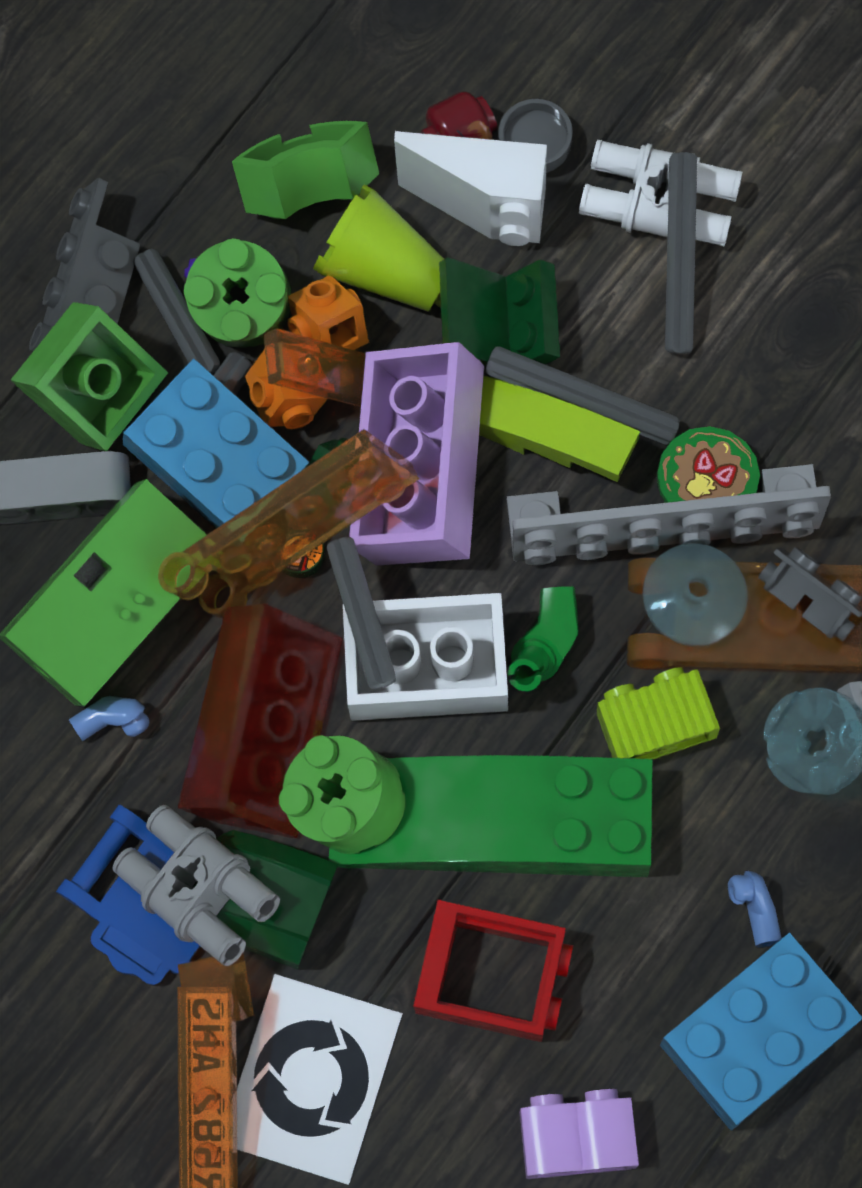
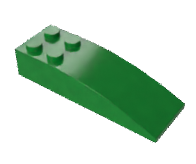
(519, 816)

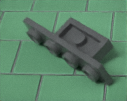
(93, 264)

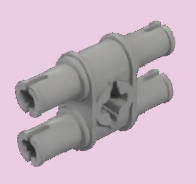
(219, 878)

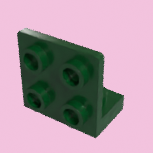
(500, 310)

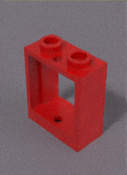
(437, 956)

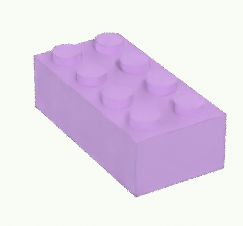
(429, 412)

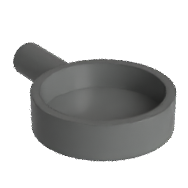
(539, 123)

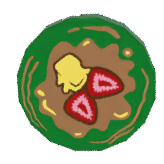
(707, 465)

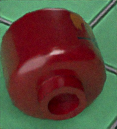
(461, 117)

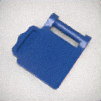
(126, 933)

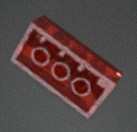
(257, 715)

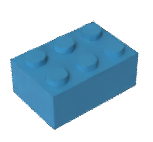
(210, 446)
(760, 1031)

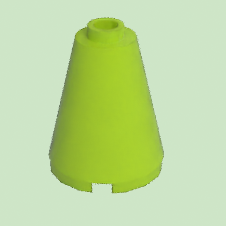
(382, 254)

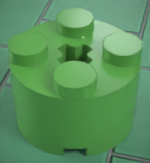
(238, 265)
(317, 787)

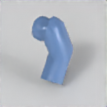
(760, 907)

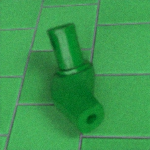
(548, 642)

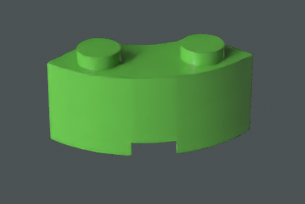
(309, 169)

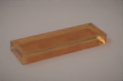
(314, 366)

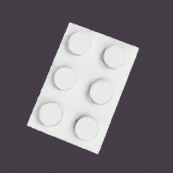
(443, 658)

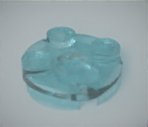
(788, 747)

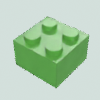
(89, 376)

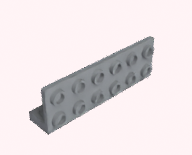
(786, 506)

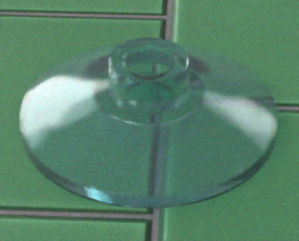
(688, 617)

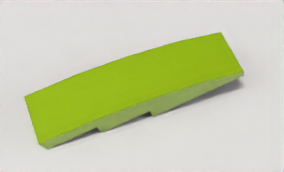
(554, 429)

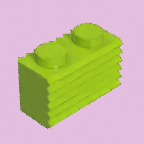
(657, 717)

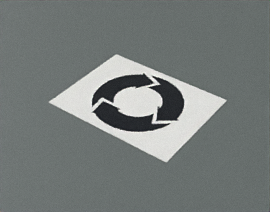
(313, 1078)

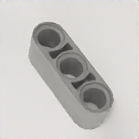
(62, 486)

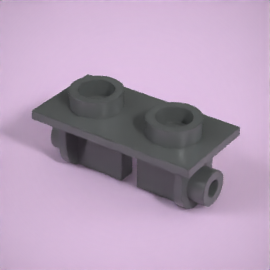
(798, 577)

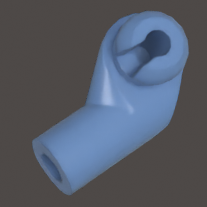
(111, 711)

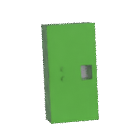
(104, 595)

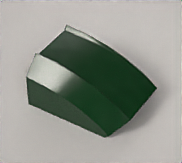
(298, 881)

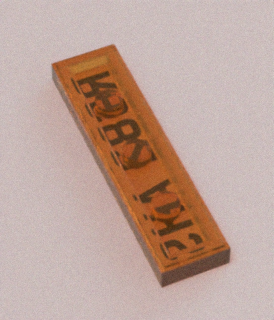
(207, 1086)

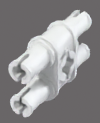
(649, 170)

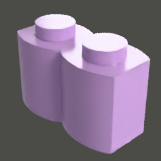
(578, 1136)

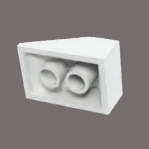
(477, 181)

